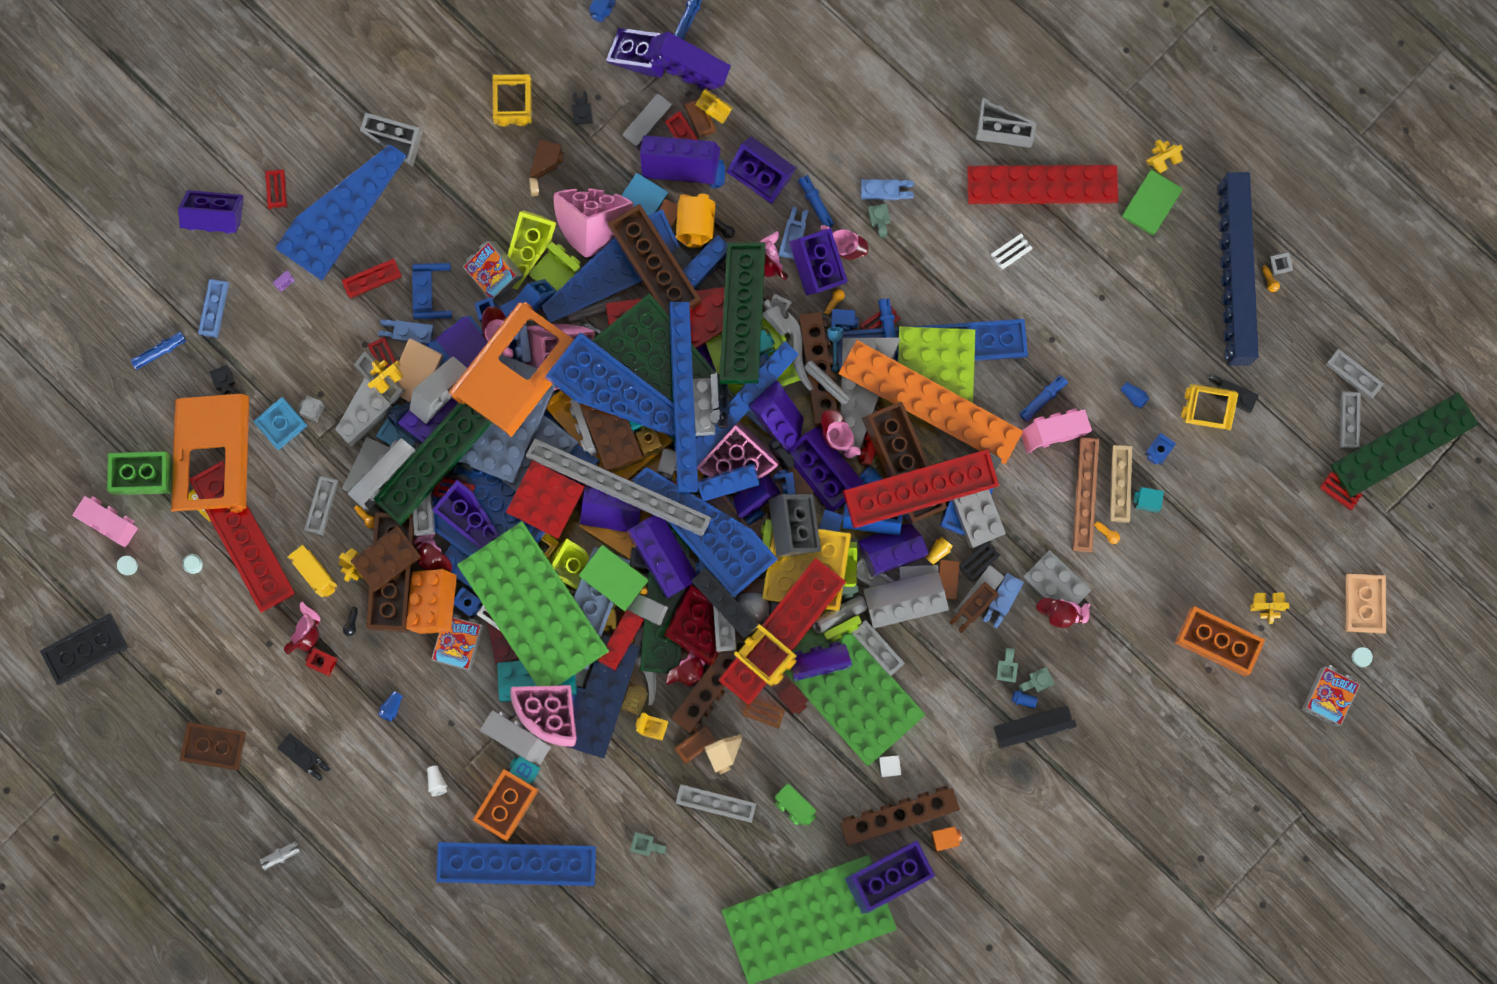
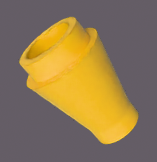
(939, 550)

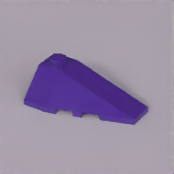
(466, 515)

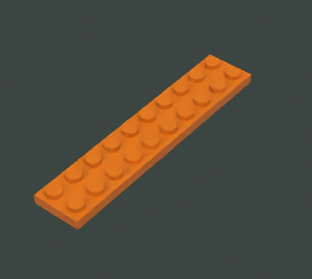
(930, 401)

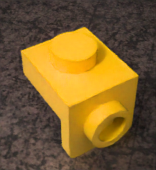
(651, 726)

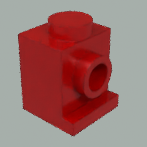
(312, 661)

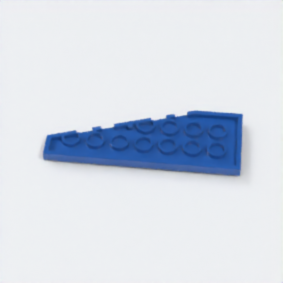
(329, 224)
(602, 276)
(605, 384)
(727, 547)

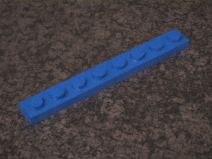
(739, 404)

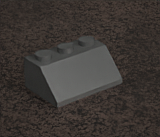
(794, 524)

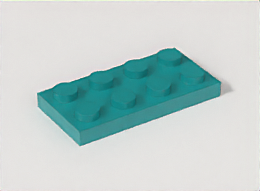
(515, 675)

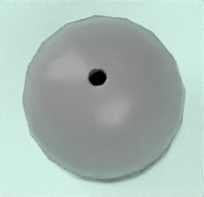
(755, 606)

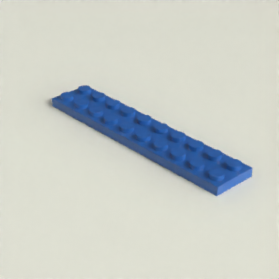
(992, 338)

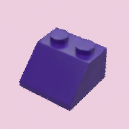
(754, 498)

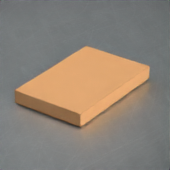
(416, 365)
(1365, 603)

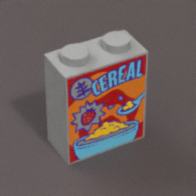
(492, 270)
(459, 645)
(1331, 696)

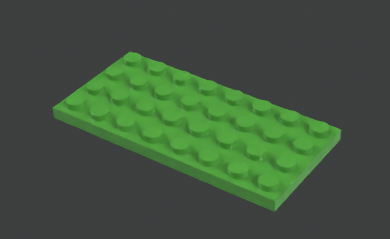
(533, 607)
(859, 701)
(802, 923)

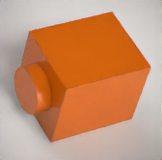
(946, 838)

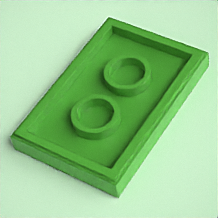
(1152, 202)
(613, 578)

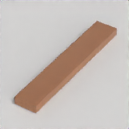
(1085, 494)

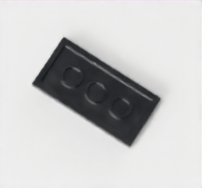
(84, 649)

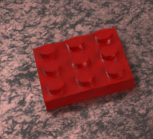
(545, 499)

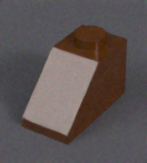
(546, 158)

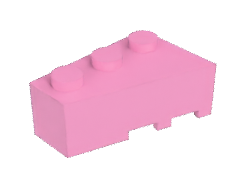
(1055, 429)
(105, 520)

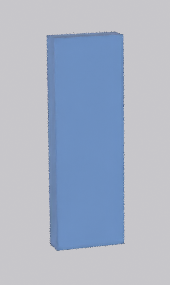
(213, 308)

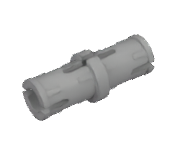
(280, 855)

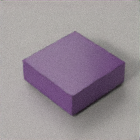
(283, 281)

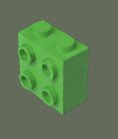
(799, 809)

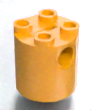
(695, 220)

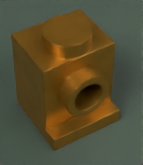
(649, 447)

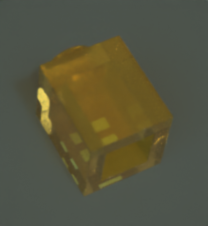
(635, 700)

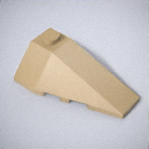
(723, 753)

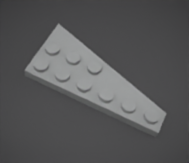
(862, 401)

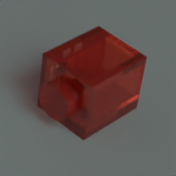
(793, 699)

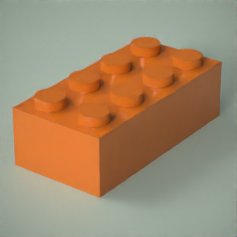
(1219, 641)

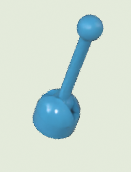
(835, 334)

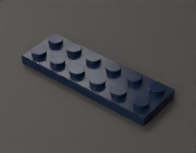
(603, 703)

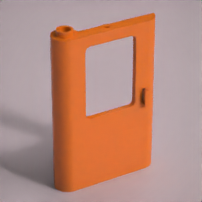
(497, 389)
(211, 424)

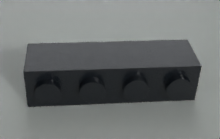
(725, 604)

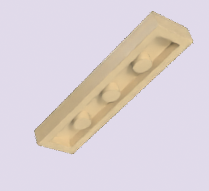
(1120, 484)

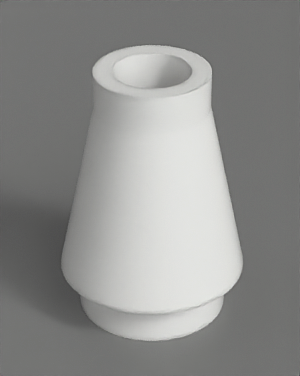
(436, 782)

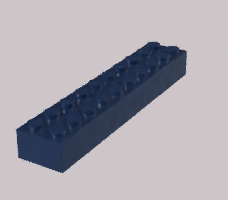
(1238, 269)

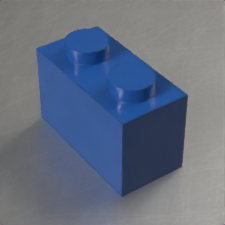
(536, 294)

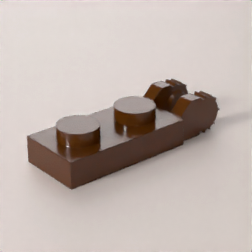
(975, 605)

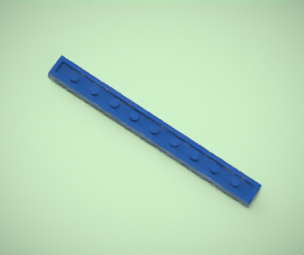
(683, 397)

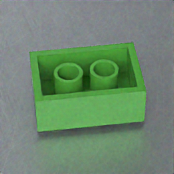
(139, 473)

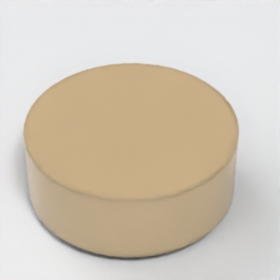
(533, 184)

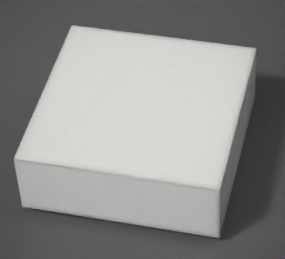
(890, 766)

